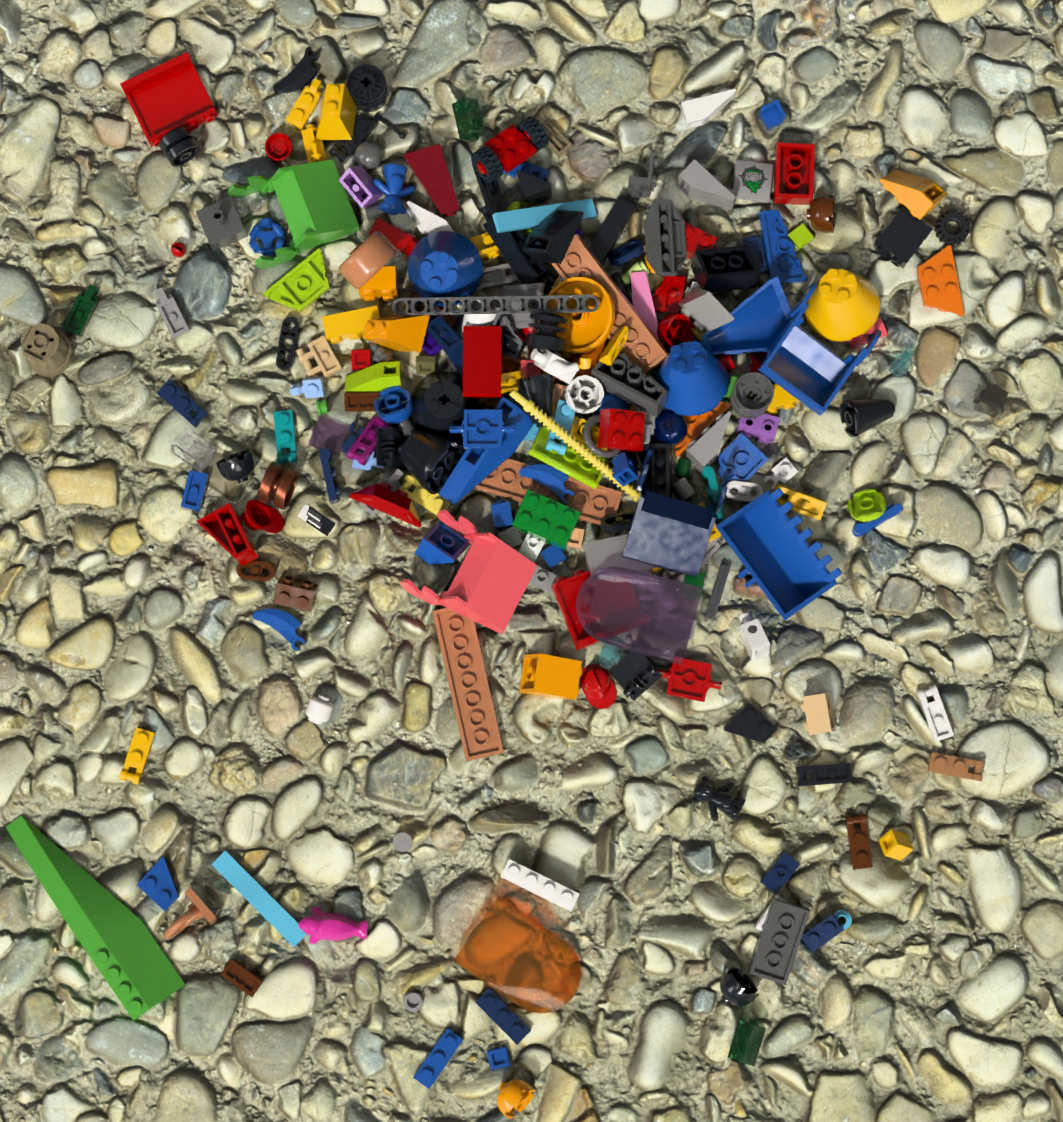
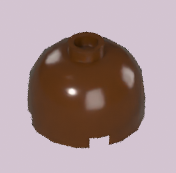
(822, 214)

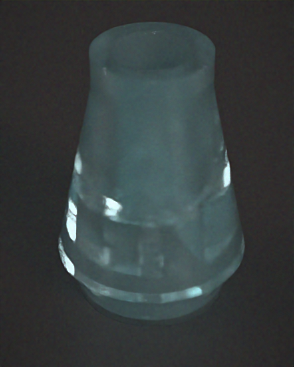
(901, 364)

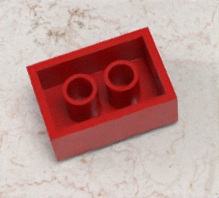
(793, 173)

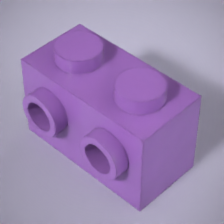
(360, 186)
(760, 428)

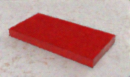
(482, 361)

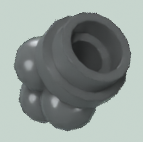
(381, 354)

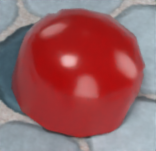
(278, 146)

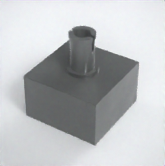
(221, 224)

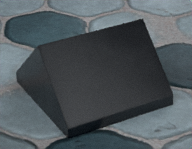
(532, 189)

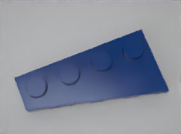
(779, 249)

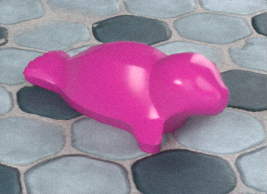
(331, 926)

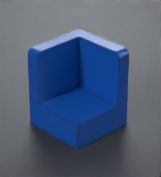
(772, 114)

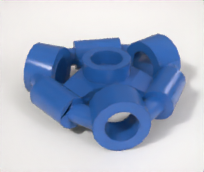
(267, 237)

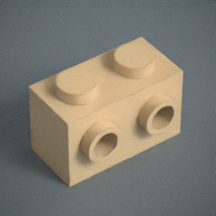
(818, 713)

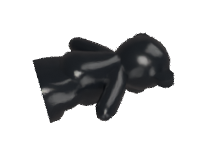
(718, 799)

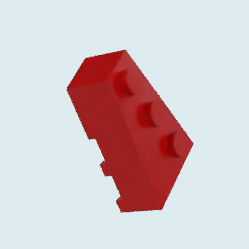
(230, 533)

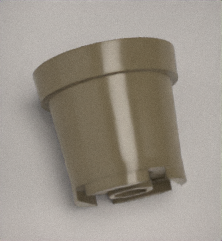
(58, 352)

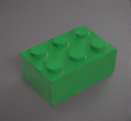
(546, 520)

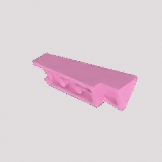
(643, 301)

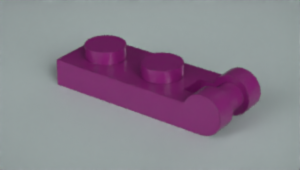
(367, 441)

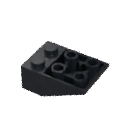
(553, 236)

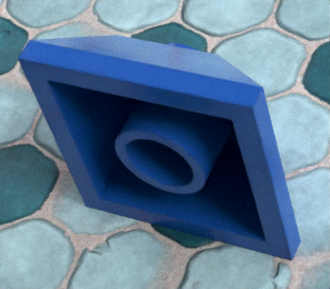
(441, 545)

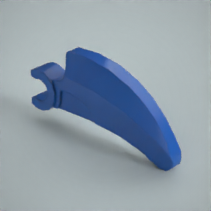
(548, 477)
(282, 623)

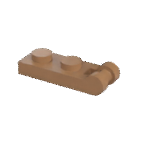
(955, 766)

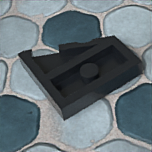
(512, 340)
(751, 725)

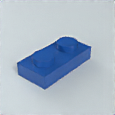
(194, 490)

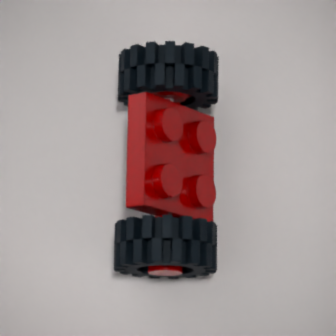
(509, 149)

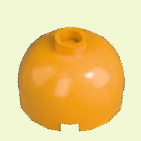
(514, 1096)

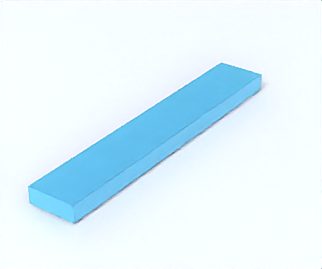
(534, 216)
(259, 898)

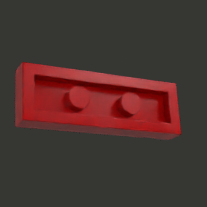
(401, 240)

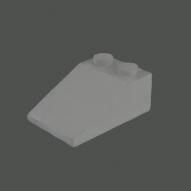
(704, 310)

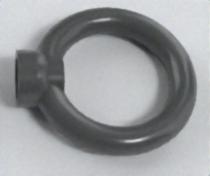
(589, 442)

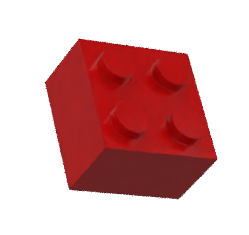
(621, 430)

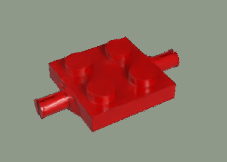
(690, 680)

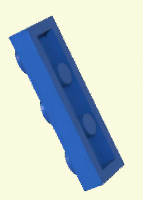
(438, 1058)

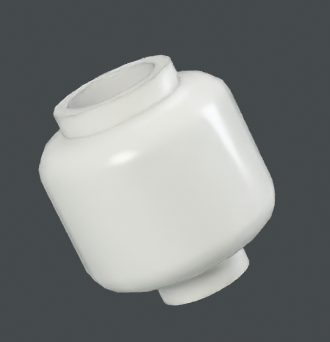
(319, 709)

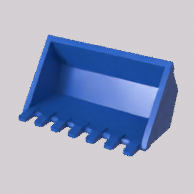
(778, 554)

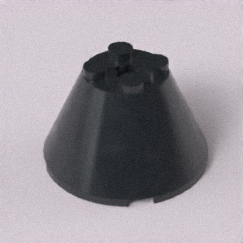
(428, 407)

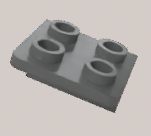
(641, 186)

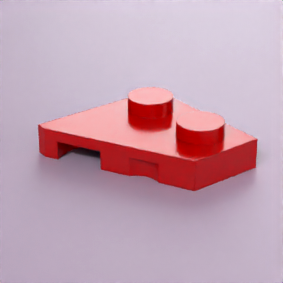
(669, 295)

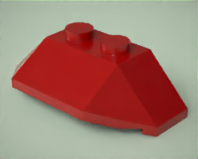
(388, 501)

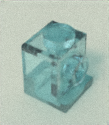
(609, 656)

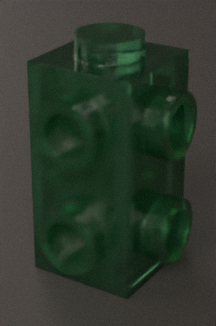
(468, 119)
(747, 1041)

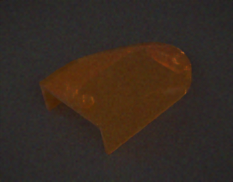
(521, 959)

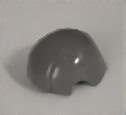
(369, 154)

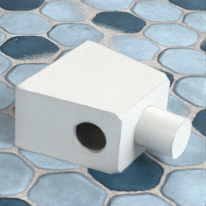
(756, 642)

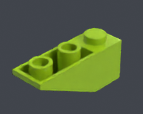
(375, 378)

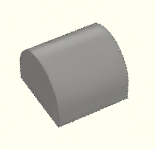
(684, 489)

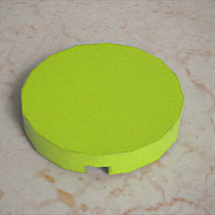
(867, 505)

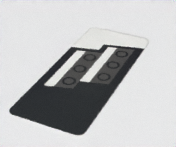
(316, 519)

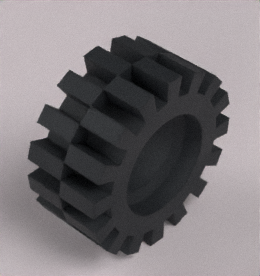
(960, 220)

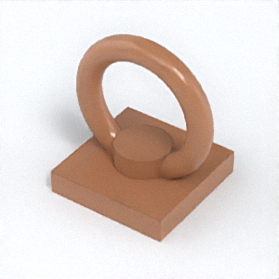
(196, 910)

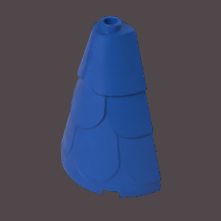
(755, 323)

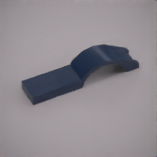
(448, 341)

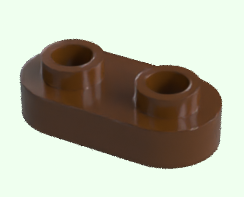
(256, 571)

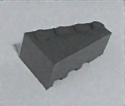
(631, 384)

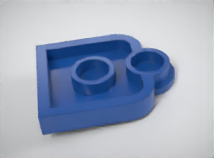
(742, 459)

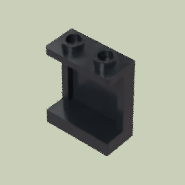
(902, 238)

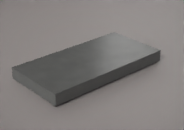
(779, 941)

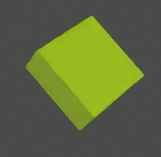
(800, 236)

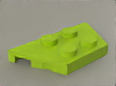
(301, 284)

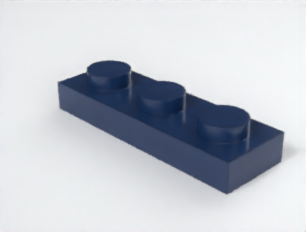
(503, 1016)

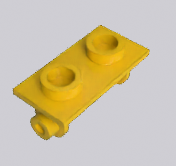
(313, 147)

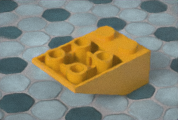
(914, 192)

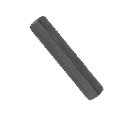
(717, 592)

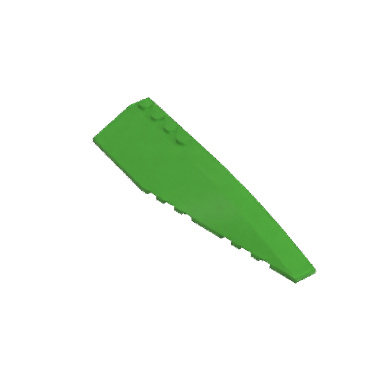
(103, 925)

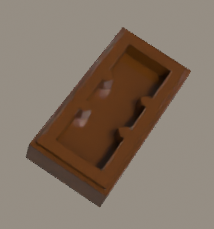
(360, 401)
(242, 977)

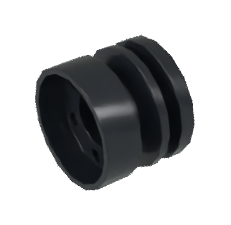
(371, 97)
(547, 332)

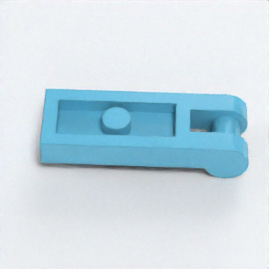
(563, 416)

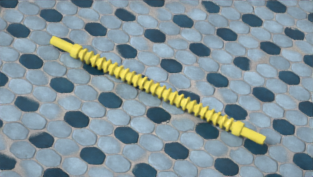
(528, 406)

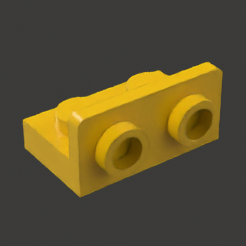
(485, 246)

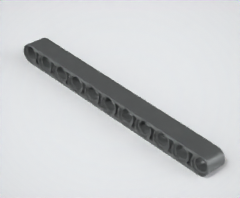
(486, 301)

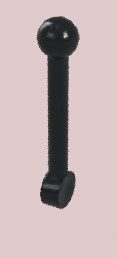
(378, 117)

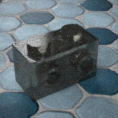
(990, 399)

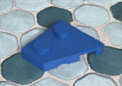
(160, 885)

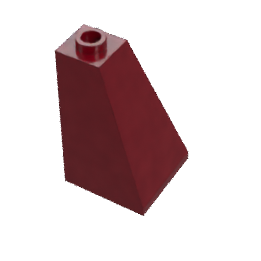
(433, 175)

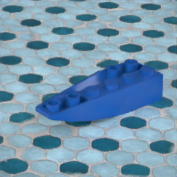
(480, 463)

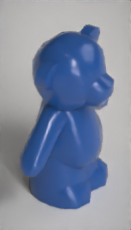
(393, 190)

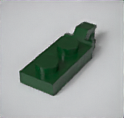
(81, 311)

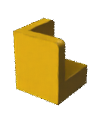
(896, 844)

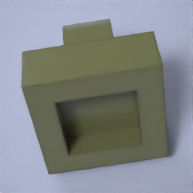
(425, 364)

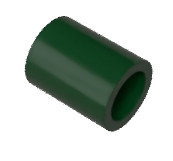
(683, 468)

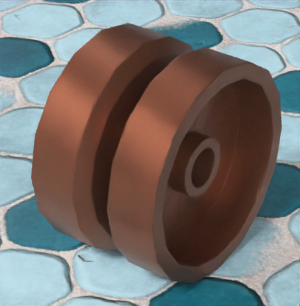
(278, 485)

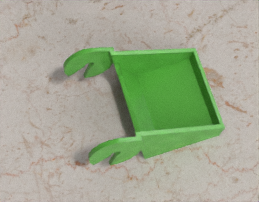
(311, 203)

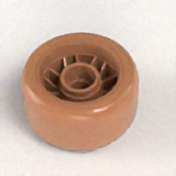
(367, 259)

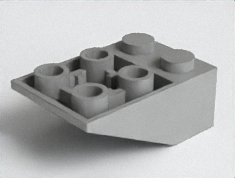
(704, 187)
(704, 451)

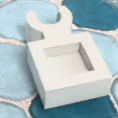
(782, 472)

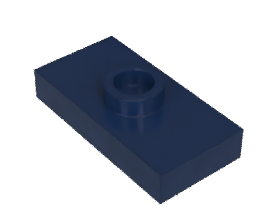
(756, 247)
(780, 873)

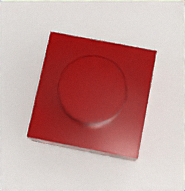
(360, 359)

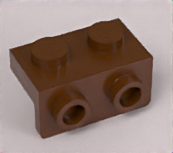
(295, 593)

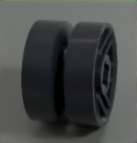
(179, 146)

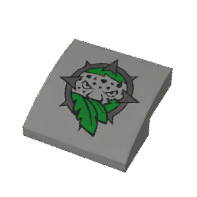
(752, 181)

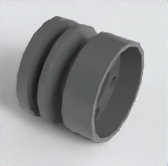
(756, 386)

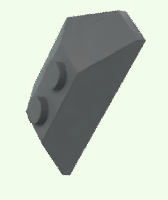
(665, 238)

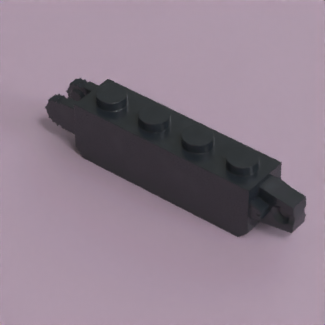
(511, 247)

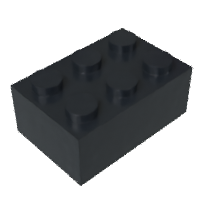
(725, 268)

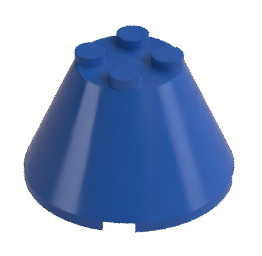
(445, 266)
(693, 379)

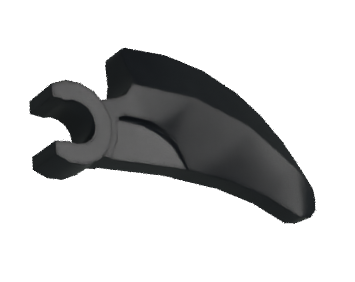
(300, 75)

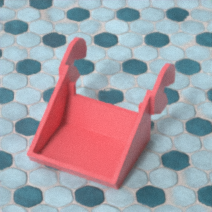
(487, 580)

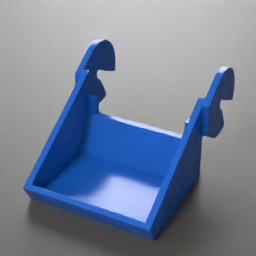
(808, 366)

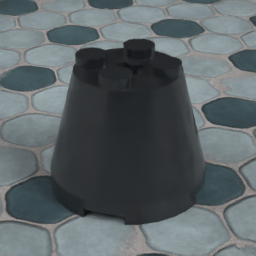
(430, 458)

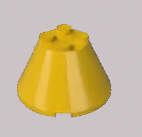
(842, 306)

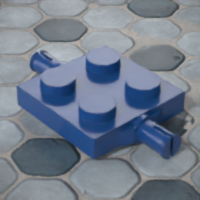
(483, 429)

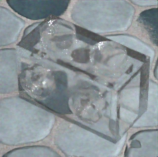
(193, 449)

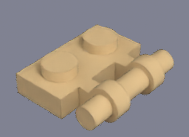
(324, 357)

